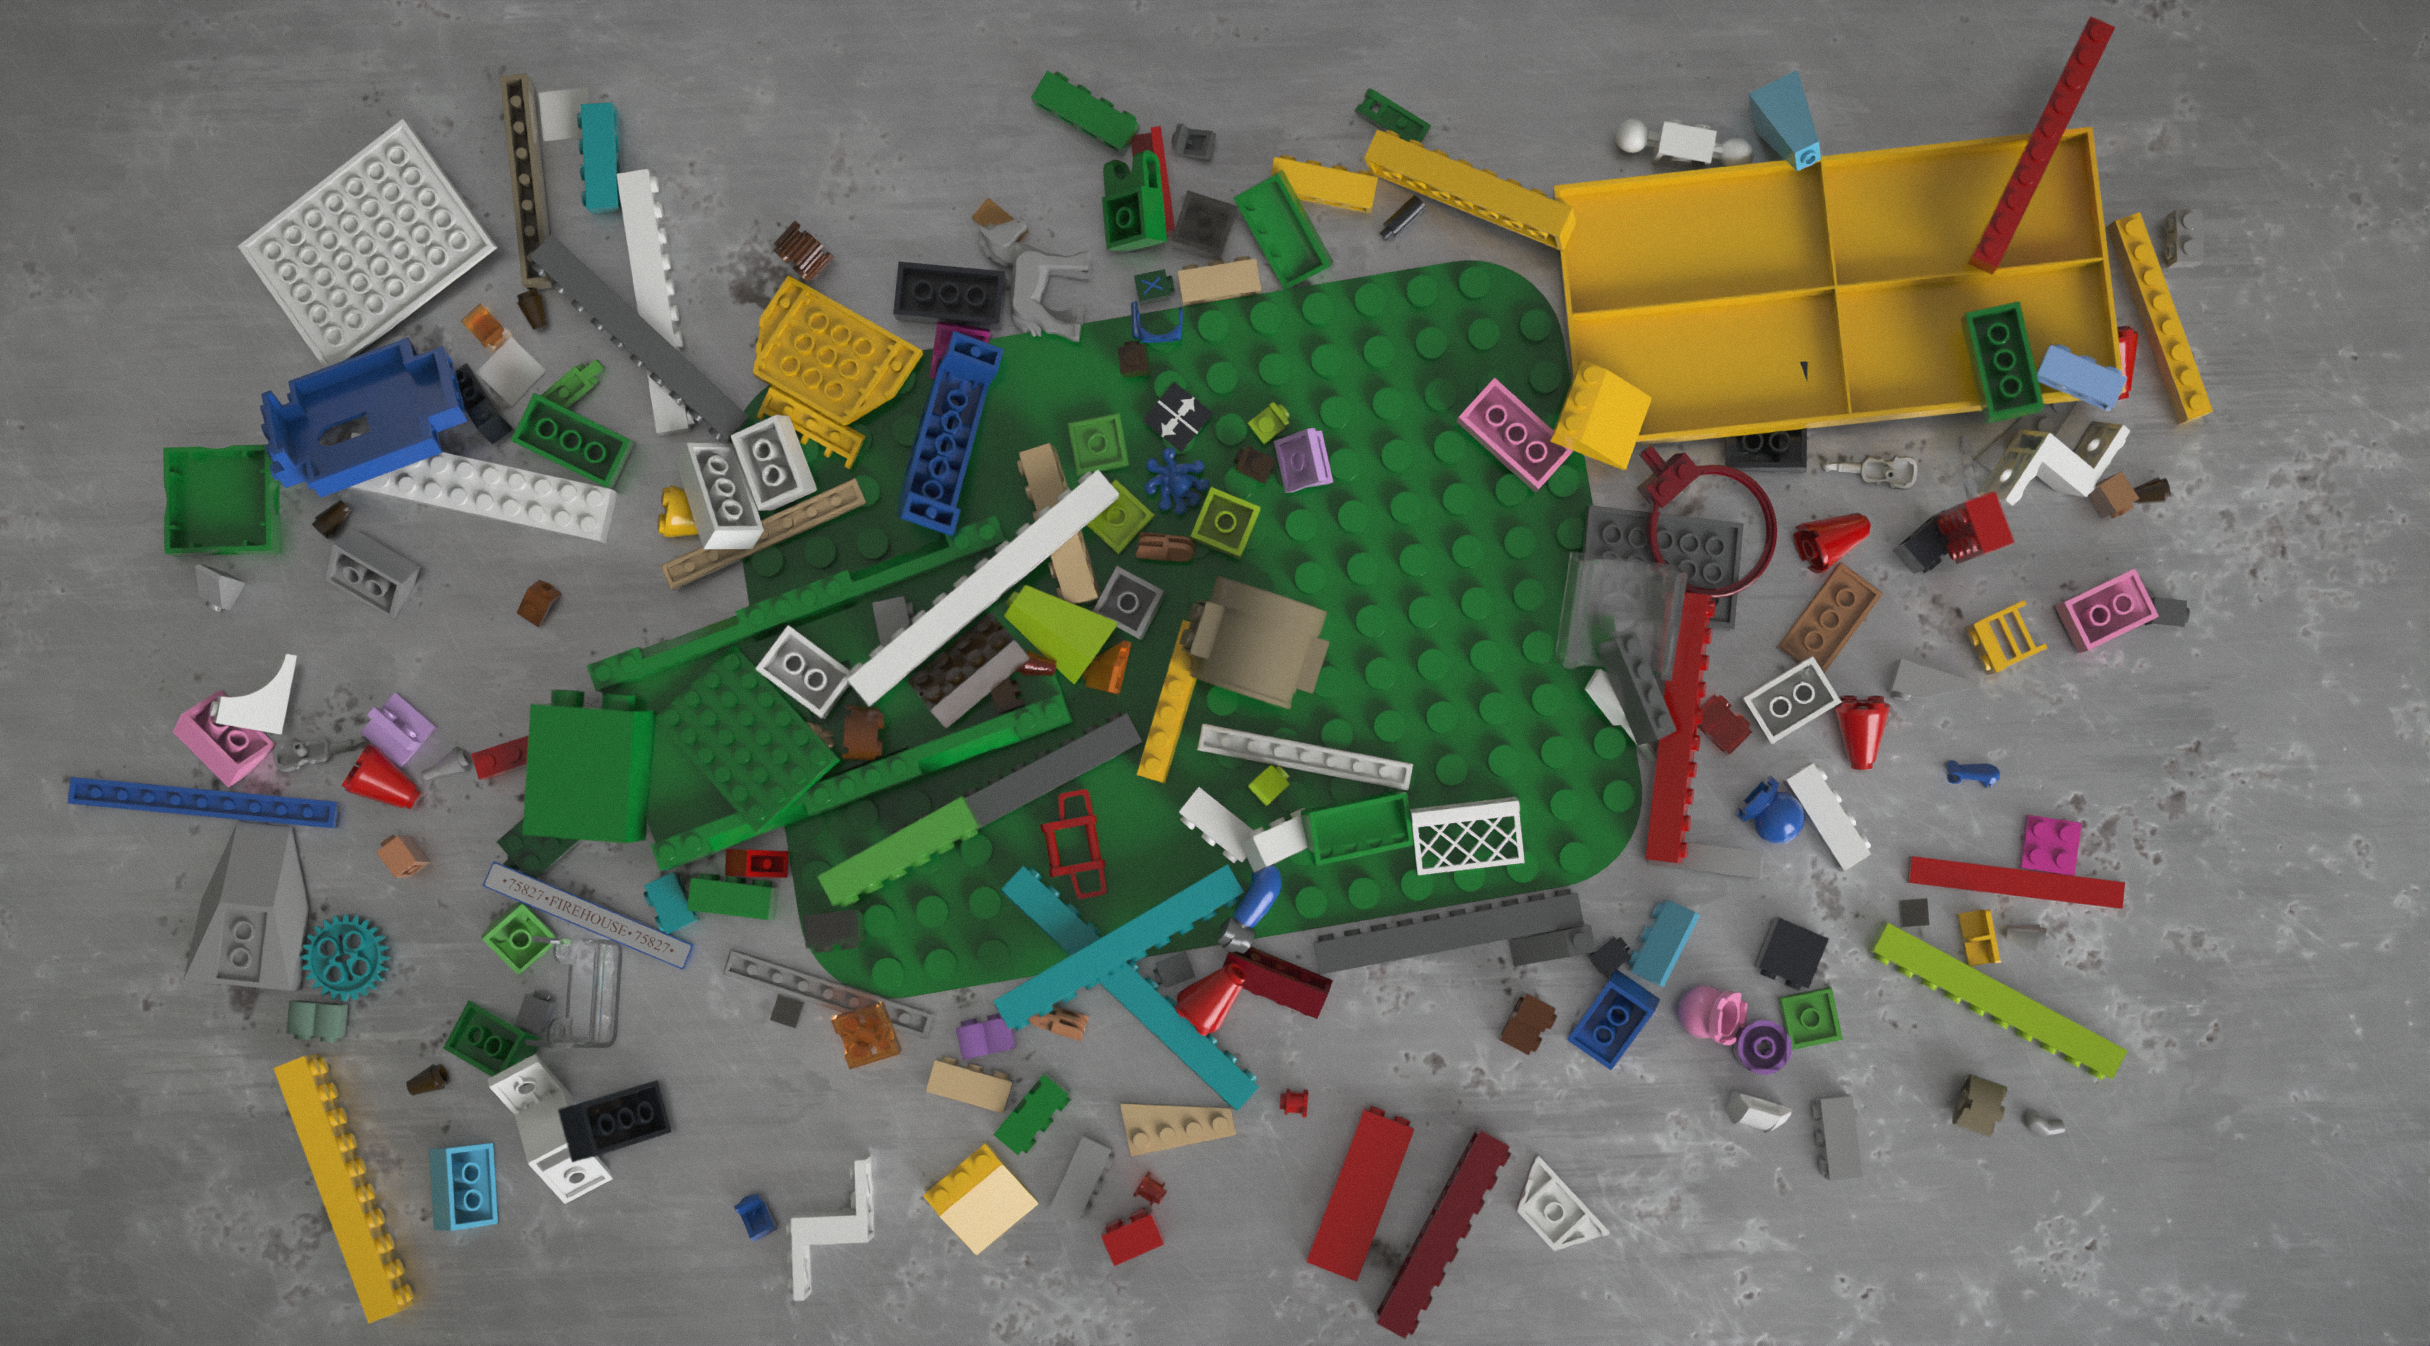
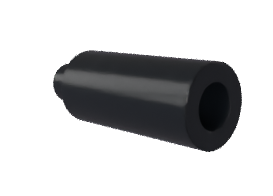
(1403, 218)

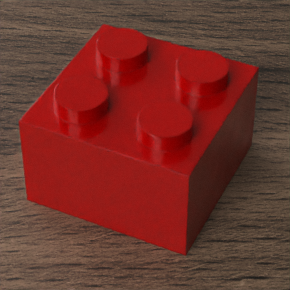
(1132, 1236)

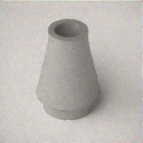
(2027, 935)

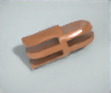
(1165, 547)
(1062, 1022)

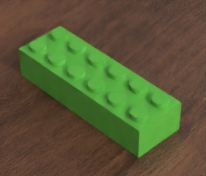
(898, 851)

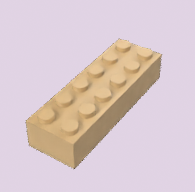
(1071, 561)

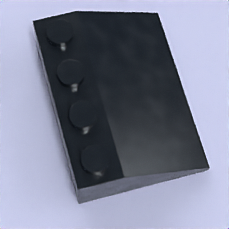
(1769, 451)

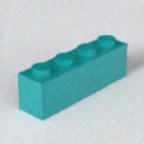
(600, 156)

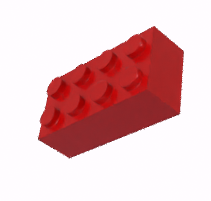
(1975, 528)

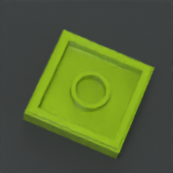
(1121, 520)

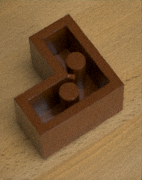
(1526, 1023)

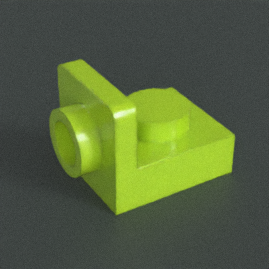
(1270, 422)

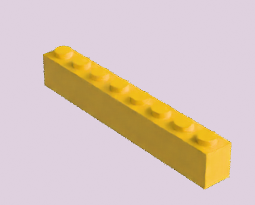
(2159, 318)

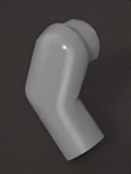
(2042, 1127)

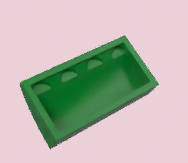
(1283, 230)
(1358, 827)

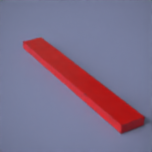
(2016, 882)

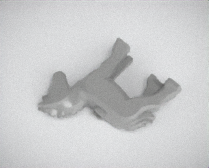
(1031, 277)

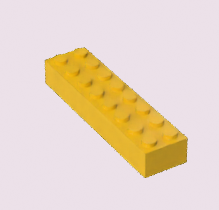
(1471, 189)

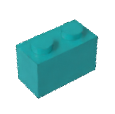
(670, 902)

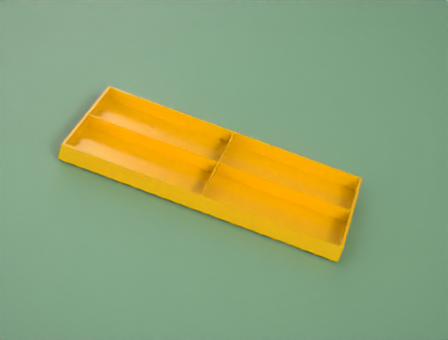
(1857, 264)

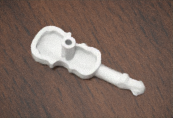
(1899, 471)

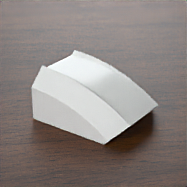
(1756, 1111)

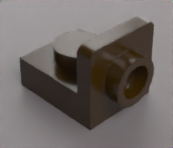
(1254, 464)

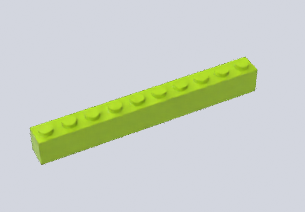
(1998, 1001)

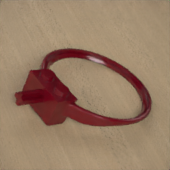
(1671, 479)

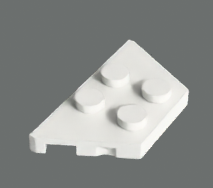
(1556, 1210)

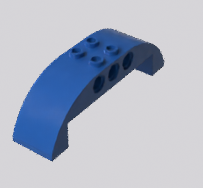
(947, 433)

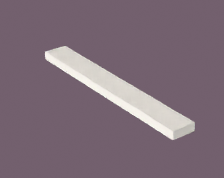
(1305, 757)

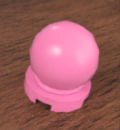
(1712, 1013)

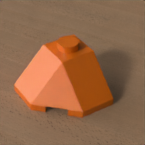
(1108, 669)

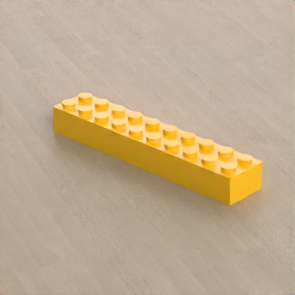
(344, 1186)

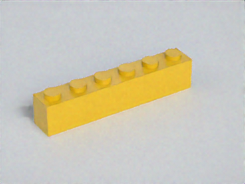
(1169, 714)

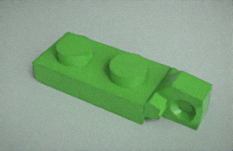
(574, 384)

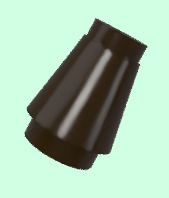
(533, 308)
(2153, 492)
(331, 519)
(430, 1079)

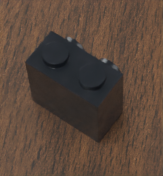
(1791, 954)

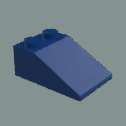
(1614, 1019)

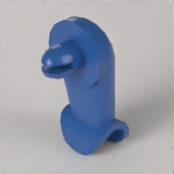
(1983, 773)

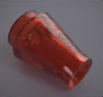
(1037, 665)

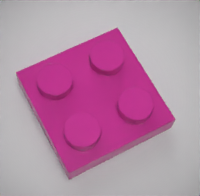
(2050, 845)

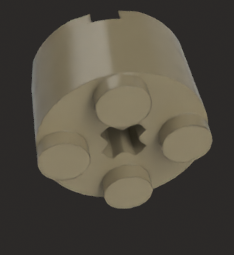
(1979, 1105)

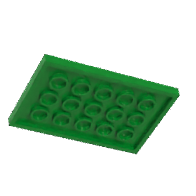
(747, 739)

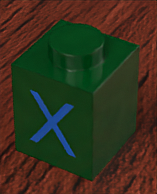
(1153, 287)

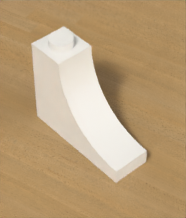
(261, 708)

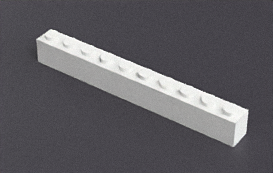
(652, 285)

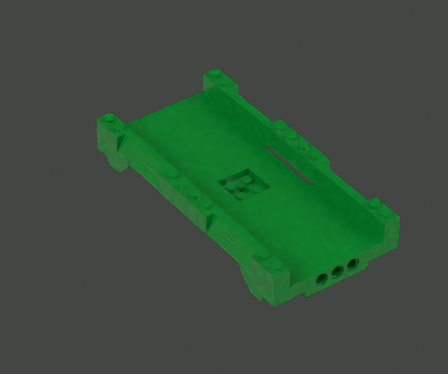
(695, 819)

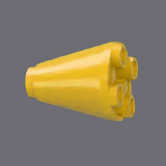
(677, 516)

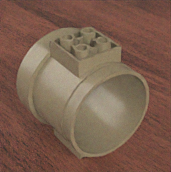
(1255, 642)

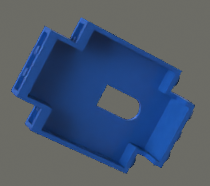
(405, 405)

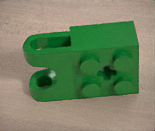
(1133, 203)

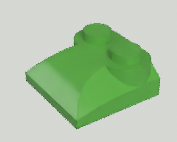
(512, 936)

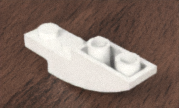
(1605, 697)

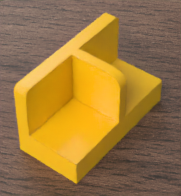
(1978, 937)

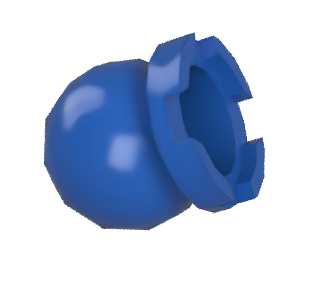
(1774, 814)

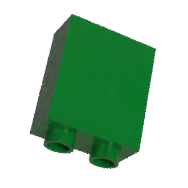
(588, 768)

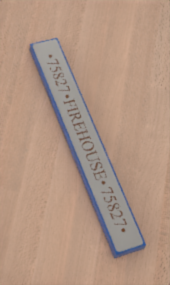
(587, 915)

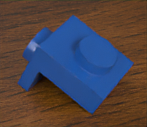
(755, 1216)

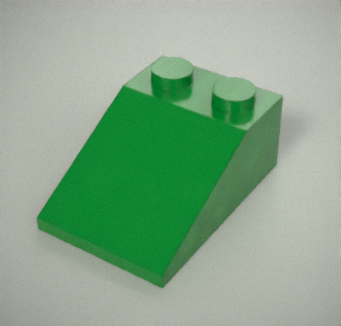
(489, 1040)

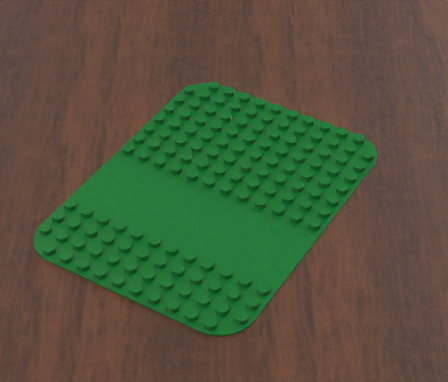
(1420, 551)

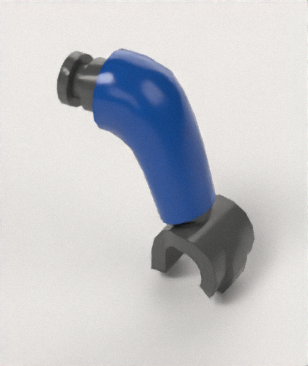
(1262, 893)

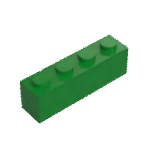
(1085, 112)

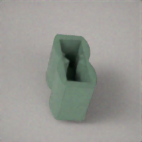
(317, 1019)

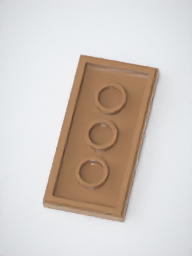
(1830, 617)

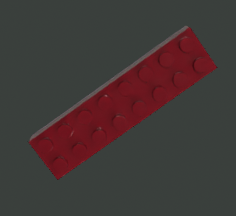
(1441, 1232)

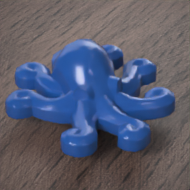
(1175, 481)

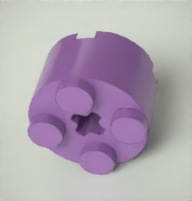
(1773, 1058)

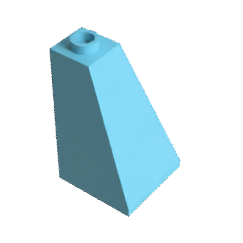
(1785, 120)

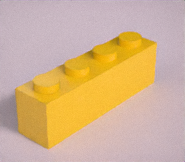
(1328, 185)

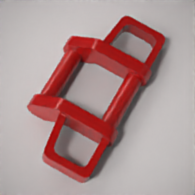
(1093, 844)

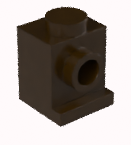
(1006, 696)

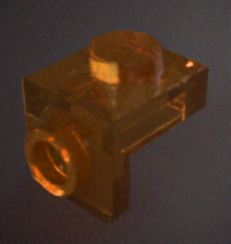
(483, 326)

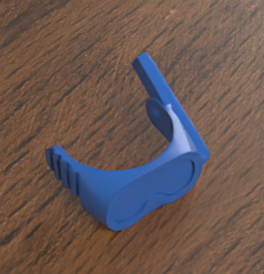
(1140, 333)

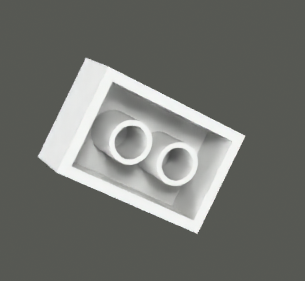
(773, 462)
(805, 672)
(1791, 699)

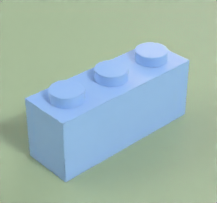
(2080, 377)

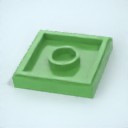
(1098, 444)
(1810, 1017)

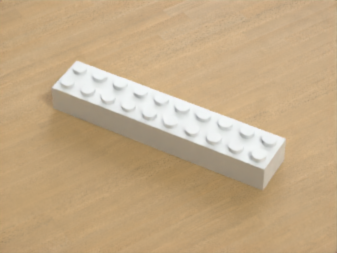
(501, 495)

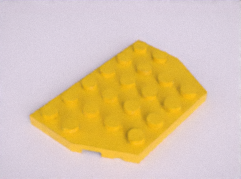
(829, 354)

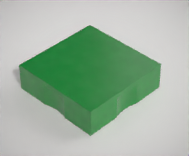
(220, 501)

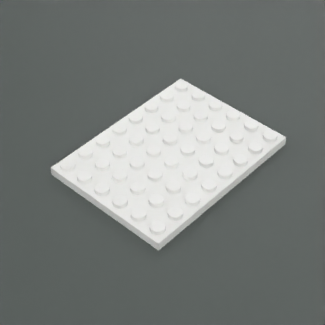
(367, 246)

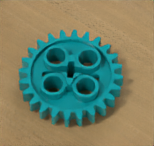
(322, 963)

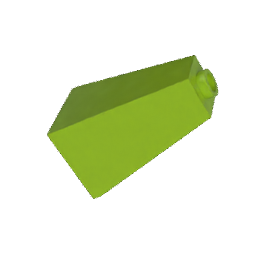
(1059, 629)

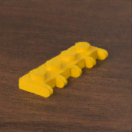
(813, 425)

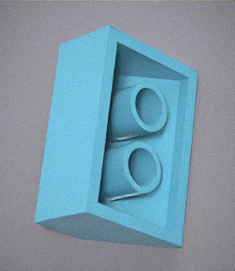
(1662, 942)
(463, 1186)

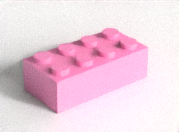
(1513, 435)

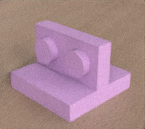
(1303, 460)
(398, 729)

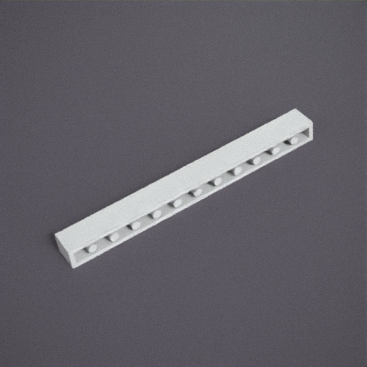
(982, 588)

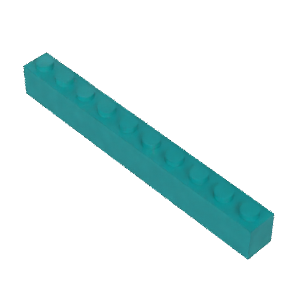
(1117, 947)

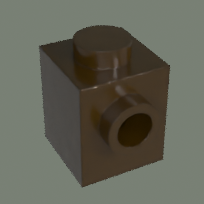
(1133, 359)

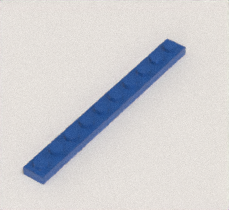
(203, 802)

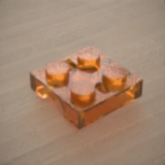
(861, 1038)

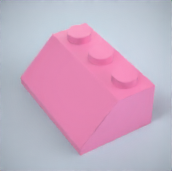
(224, 749)

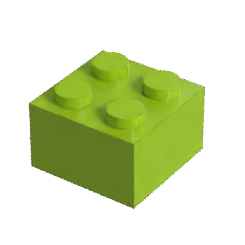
(1225, 523)

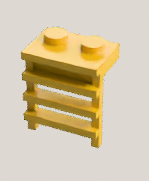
(1987, 646)

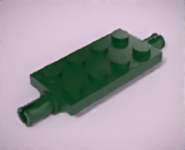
(533, 853)

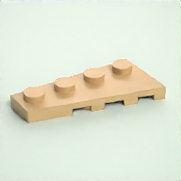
(1170, 1126)

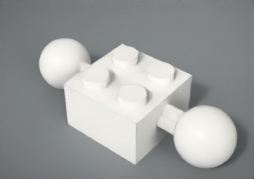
(1682, 145)

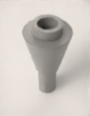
(454, 762)

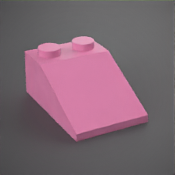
(2106, 611)

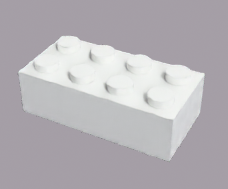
(719, 496)

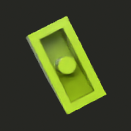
(1269, 784)

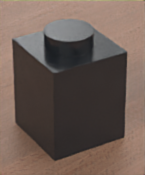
(1609, 955)

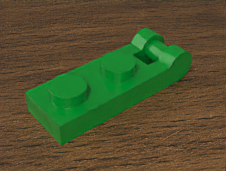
(1392, 117)

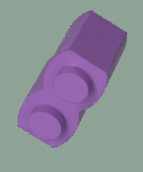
(984, 1037)

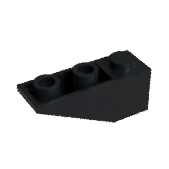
(481, 406)

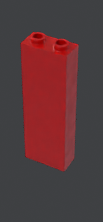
(1360, 1193)

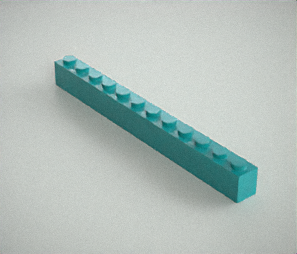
(1133, 991)

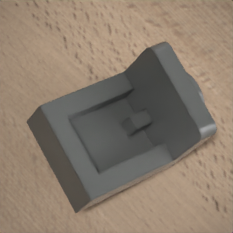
(1193, 142)

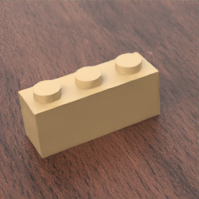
(1219, 281)
(970, 1084)

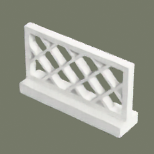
(1461, 813)

